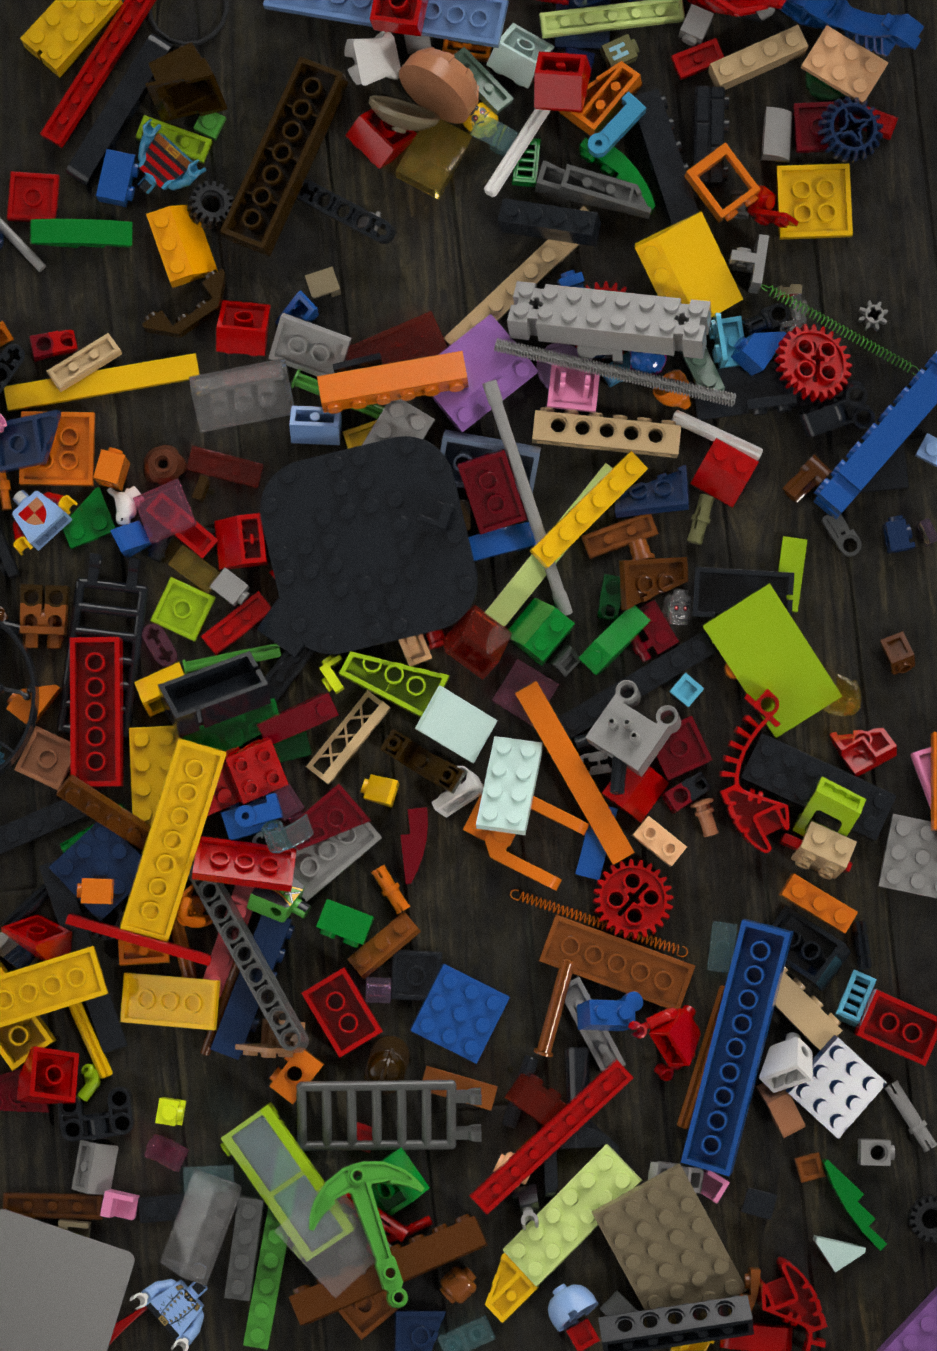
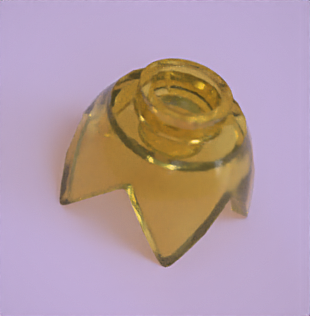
(850, 699)

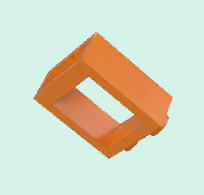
(693, 174)

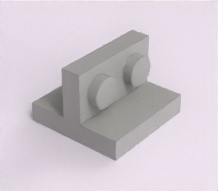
(753, 263)

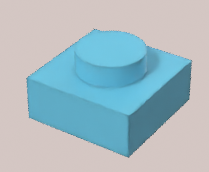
(686, 690)

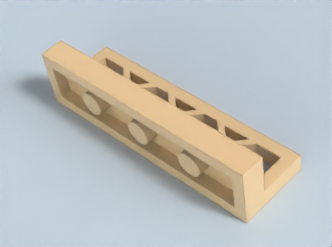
(356, 742)

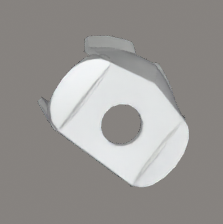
(373, 58)

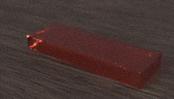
(225, 467)

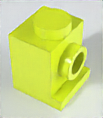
(170, 1111)

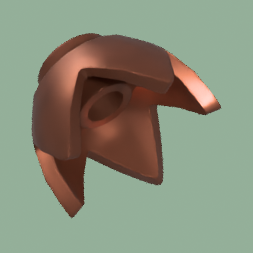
(175, 467)

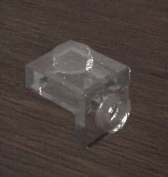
(798, 318)

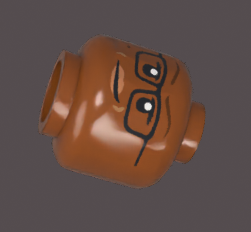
(458, 1284)

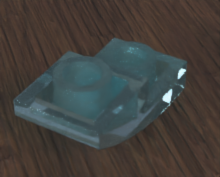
(467, 1336)

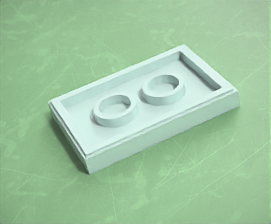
(456, 724)

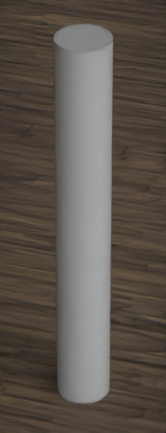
(21, 246)

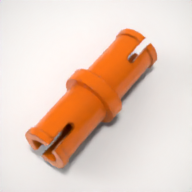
(390, 889)

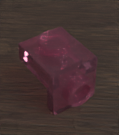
(166, 1152)

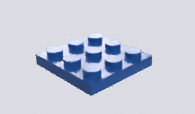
(459, 1013)

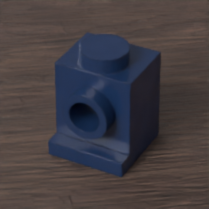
(897, 535)

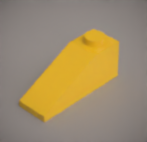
(380, 790)

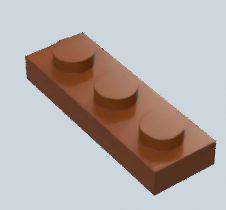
(384, 945)

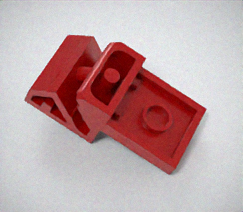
(248, 775)

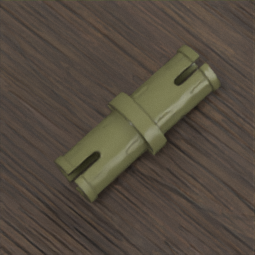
(700, 519)

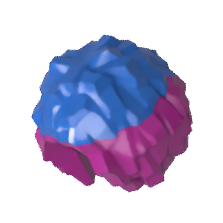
(647, 362)

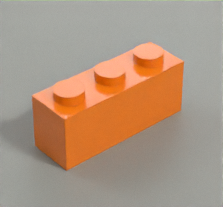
(818, 903)

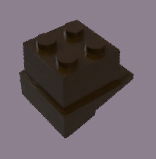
(184, 85)

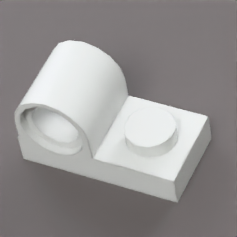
(466, 792)

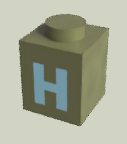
(620, 50)

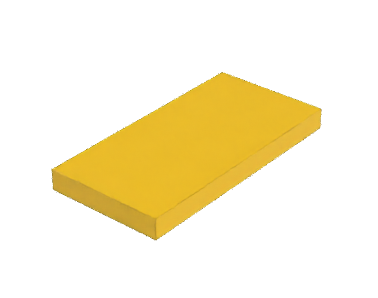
(170, 1001)

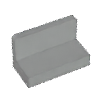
(94, 1167)

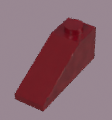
(298, 718)

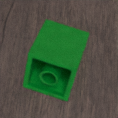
(540, 630)

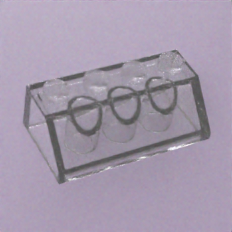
(242, 395)
(200, 1226)

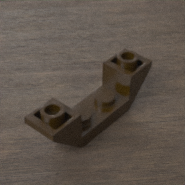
(159, 324)
(423, 762)

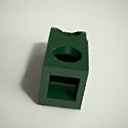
(609, 598)

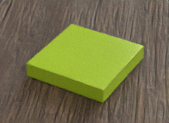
(182, 609)

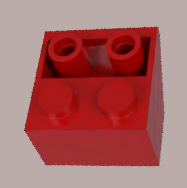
(561, 81)
(241, 542)

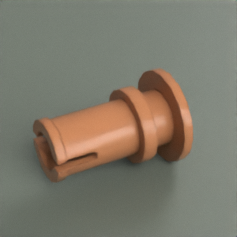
(705, 816)

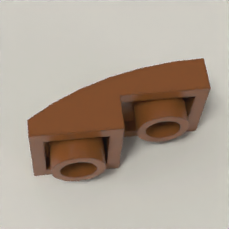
(752, 1282)

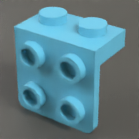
(725, 334)

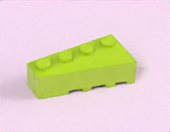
(397, 683)

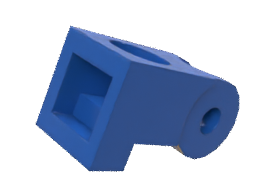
(259, 814)

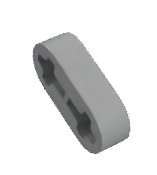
(599, 769)

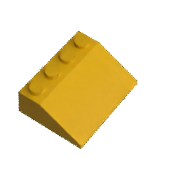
(689, 264)

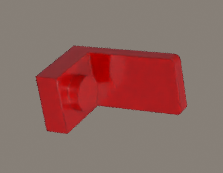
(763, 213)

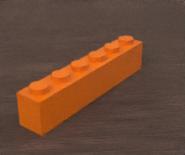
(393, 382)

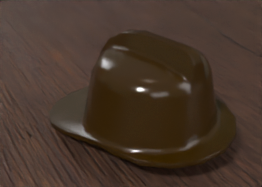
(387, 1061)

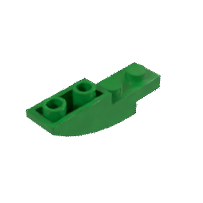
(620, 167)

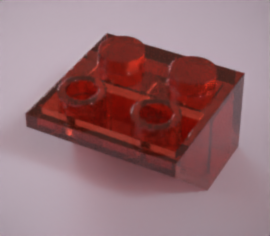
(477, 642)

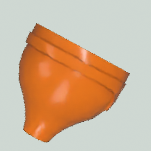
(671, 399)

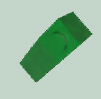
(614, 640)

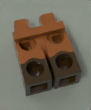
(41, 621)

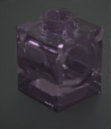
(378, 990)

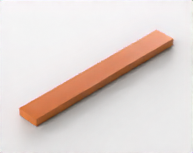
(574, 773)

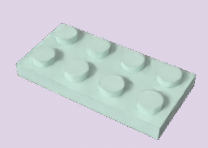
(509, 785)

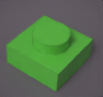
(210, 125)

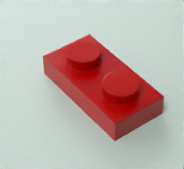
(696, 58)

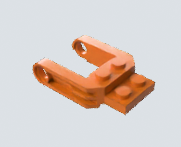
(499, 841)

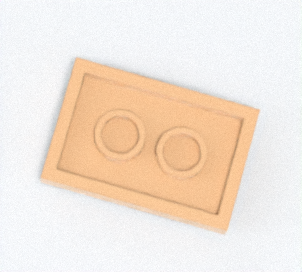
(844, 64)

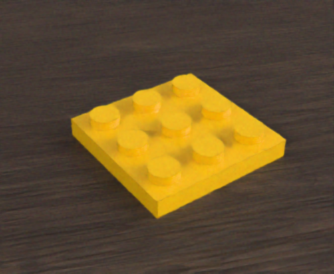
(817, 199)

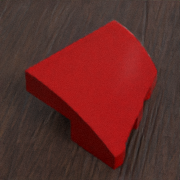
(864, 749)

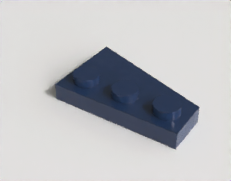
(658, 496)

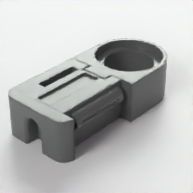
(839, 532)

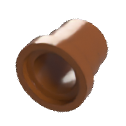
(640, 550)

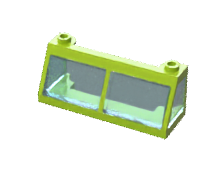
(273, 1161)

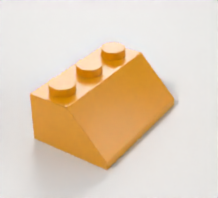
(181, 244)

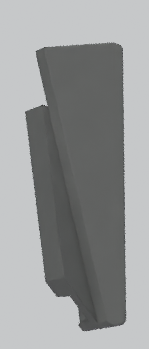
(592, 189)

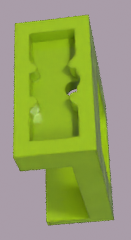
(833, 801)

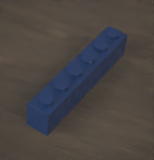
(242, 1007)

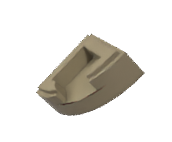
(794, 289)

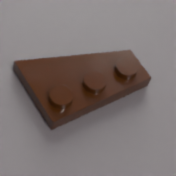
(649, 577)

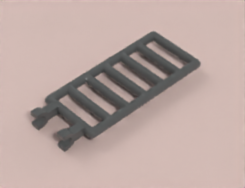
(453, 1132)

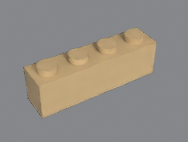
(758, 58)
(806, 1012)

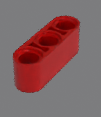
(765, 1338)

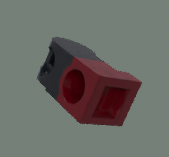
(685, 792)

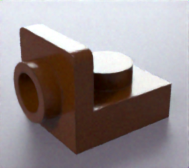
(898, 653)

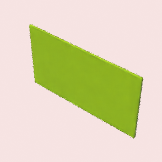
(772, 654)

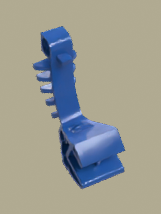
(874, 30)

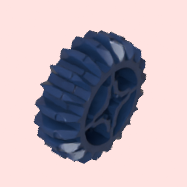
(856, 148)

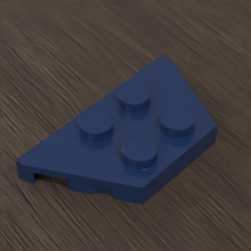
(28, 440)

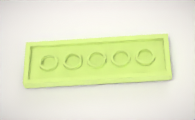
(569, 1215)

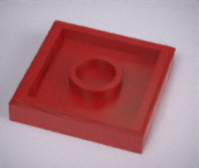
(33, 196)

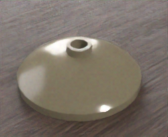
(403, 114)

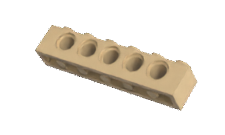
(594, 440)

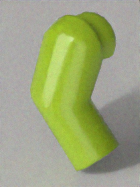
(92, 1081)

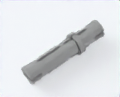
(916, 1124)

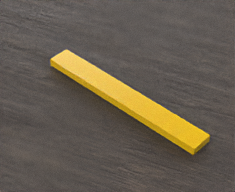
(103, 382)

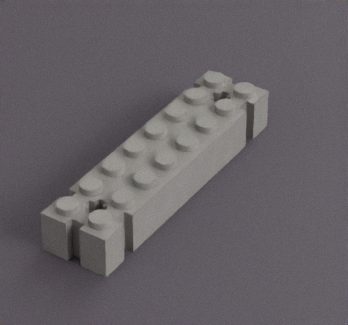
(609, 319)

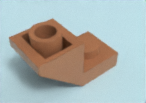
(782, 1110)

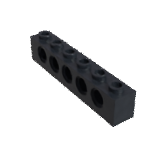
(677, 1325)

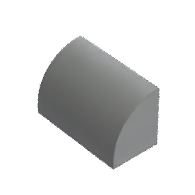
(776, 135)

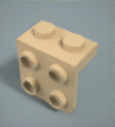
(824, 851)

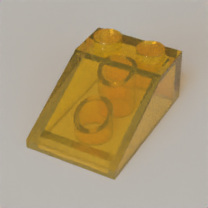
(433, 158)

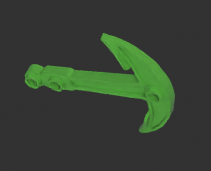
(365, 1204)

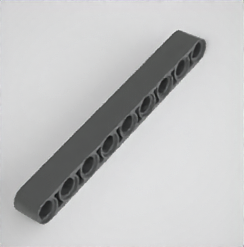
(255, 963)

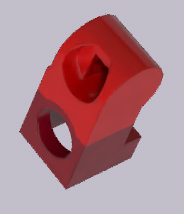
(53, 344)

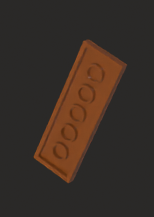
(617, 962)

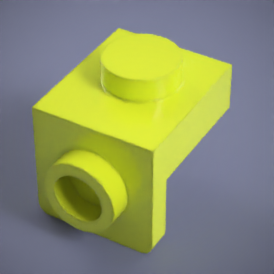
(330, 680)

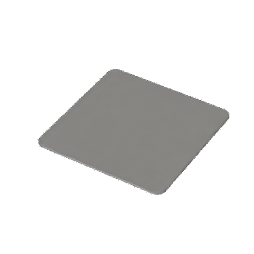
(57, 1287)

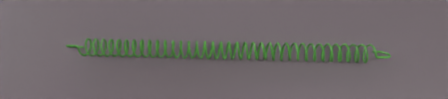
(840, 326)

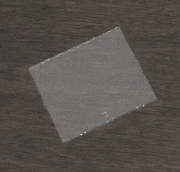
(336, 1248)

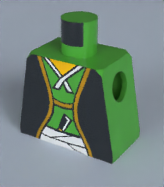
(279, 904)

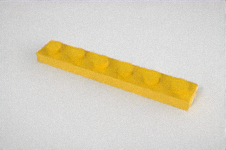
(588, 509)

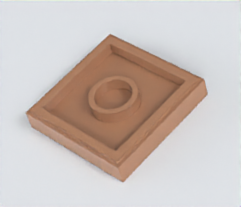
(45, 758)

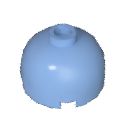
(569, 1305)

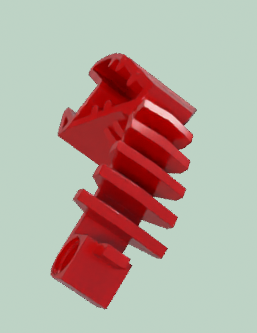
(753, 813)
(794, 1301)

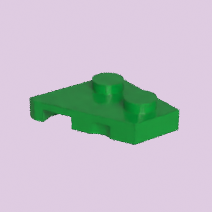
(89, 521)

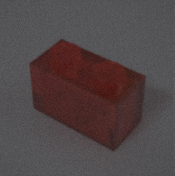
(534, 1099)

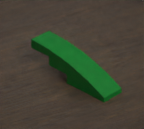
(80, 233)
(848, 1196)

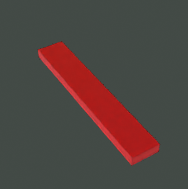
(138, 939)

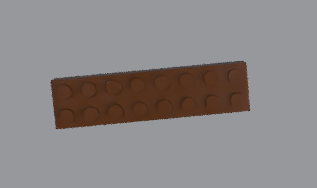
(412, 1260)

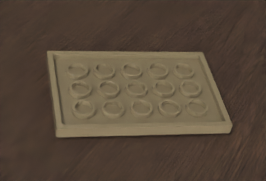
(668, 1243)

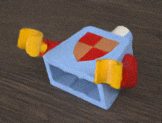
(39, 518)

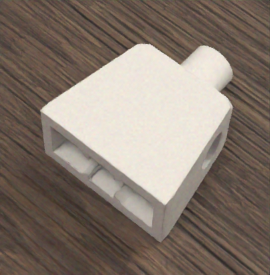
(787, 1064)

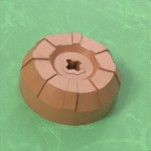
(440, 84)

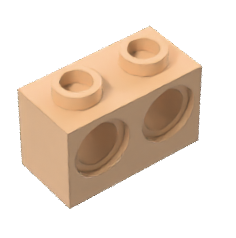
(659, 841)

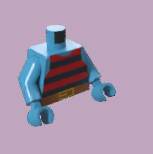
(164, 162)

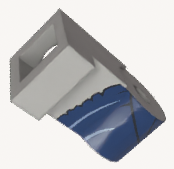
(600, 353)
(15, 953)

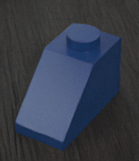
(756, 350)
(131, 538)

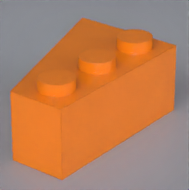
(605, 98)

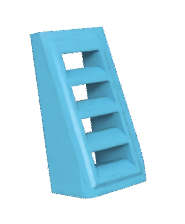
(849, 1018)

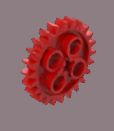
(813, 363)
(649, 914)

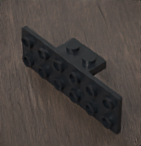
(753, 394)

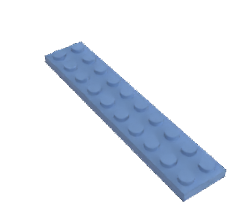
(456, 20)

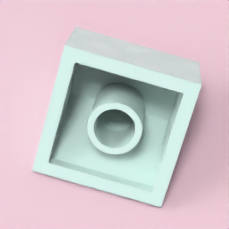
(518, 55)

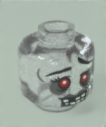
(678, 607)

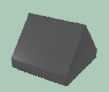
(565, 660)

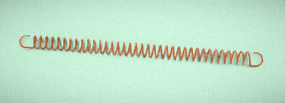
(567, 914)

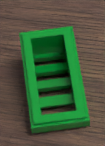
(528, 181)

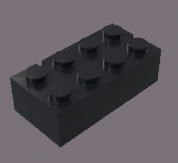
(721, 588)
(214, 694)

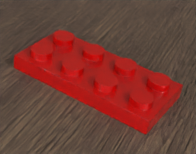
(243, 864)

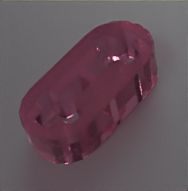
(165, 642)

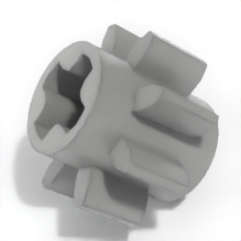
(869, 322)

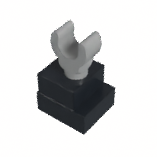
(527, 1199)

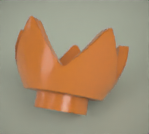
(191, 910)

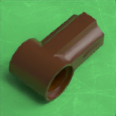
(810, 475)

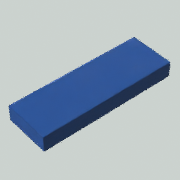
(592, 854)

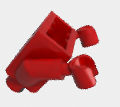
(674, 1036)

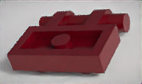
(658, 632)

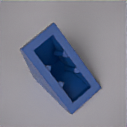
(301, 308)

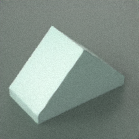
(838, 1252)

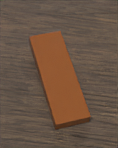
(619, 535)
(488, 1090)

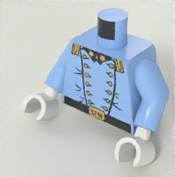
(175, 1308)

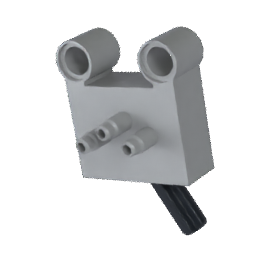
(630, 736)

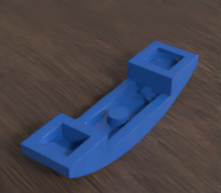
(502, 541)

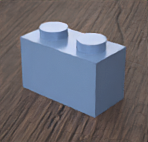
(314, 426)

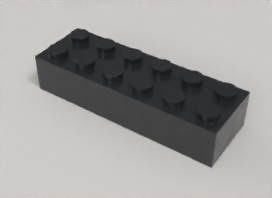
(795, 776)

